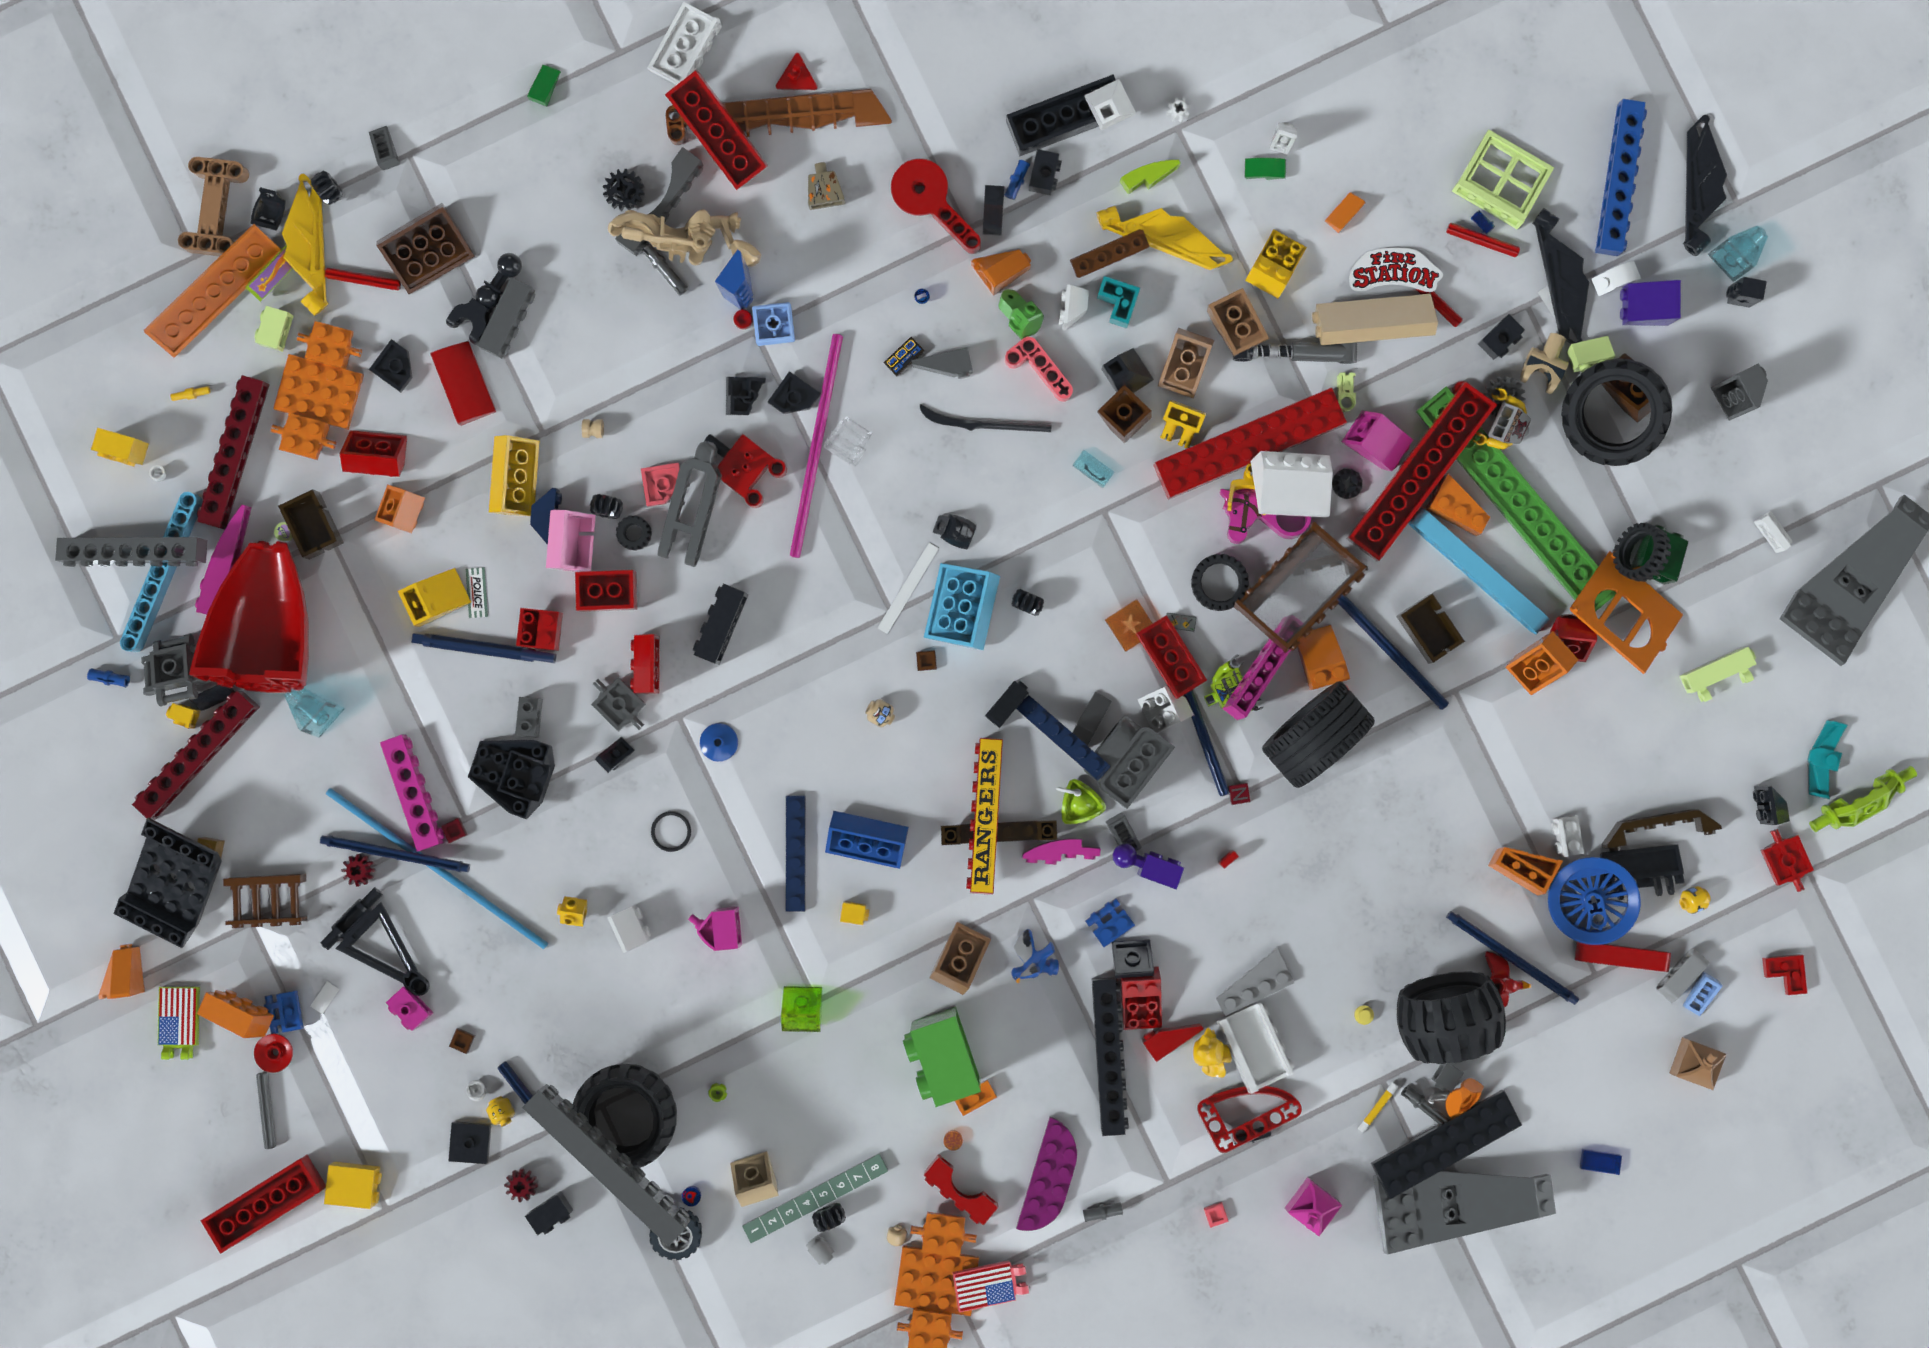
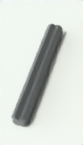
(266, 1110)

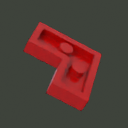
(1792, 969)

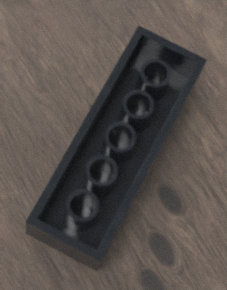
(1054, 118)

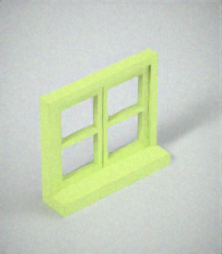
(1491, 201)

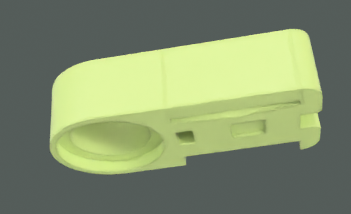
(1345, 389)

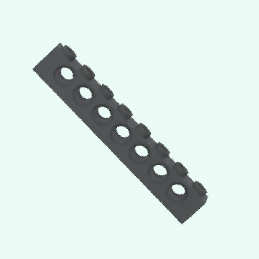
(68, 549)

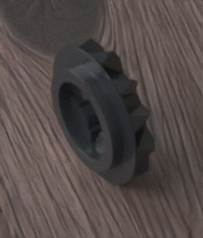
(1339, 487)

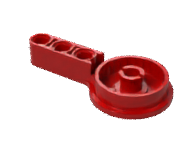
(930, 201)

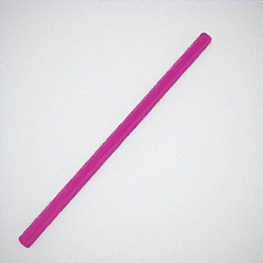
(816, 445)

